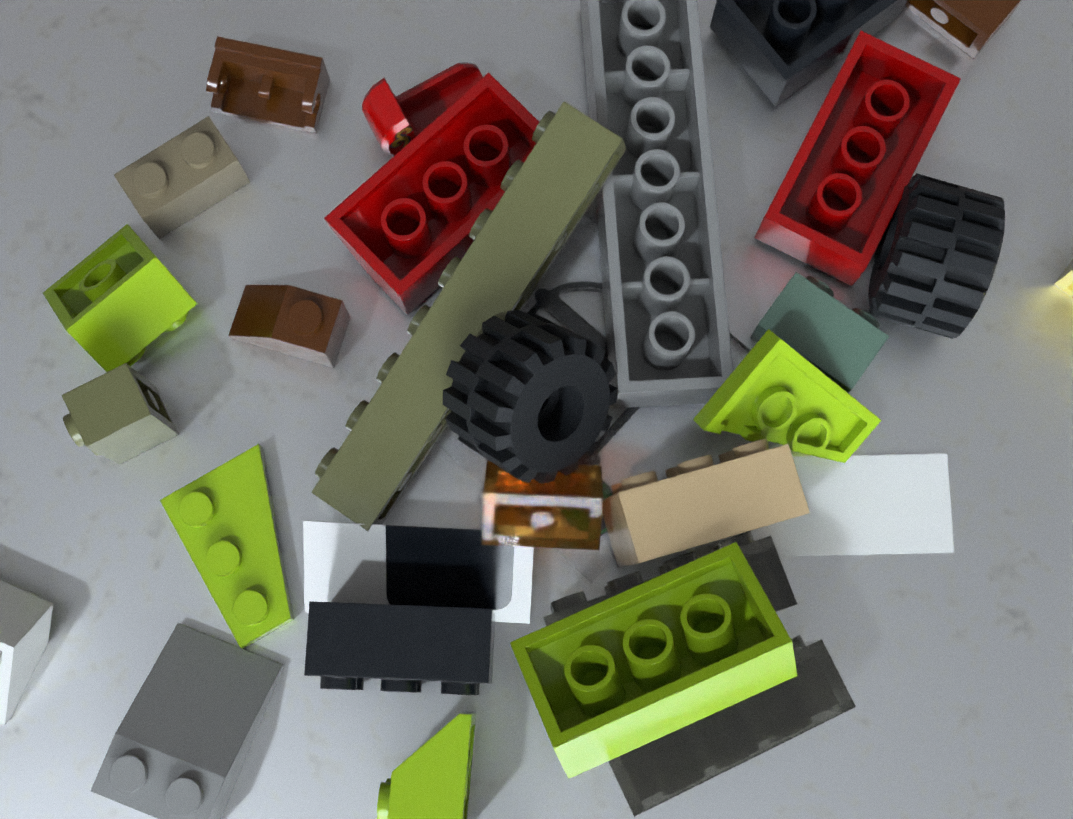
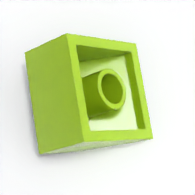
(119, 300)
(434, 778)

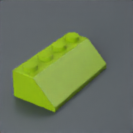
(654, 659)

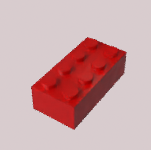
(857, 158)

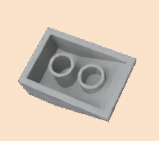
(188, 728)

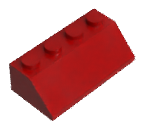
(428, 195)

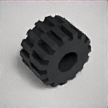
(937, 256)
(530, 396)

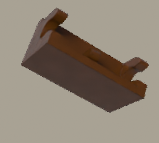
(267, 84)

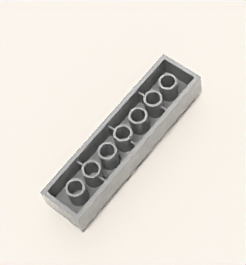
(657, 204)

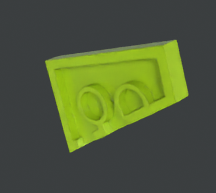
(789, 402)
(235, 544)

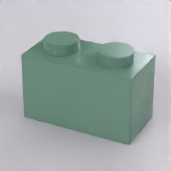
(823, 330)

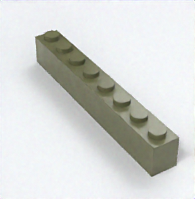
(495, 276)

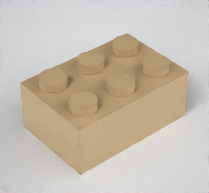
(702, 502)

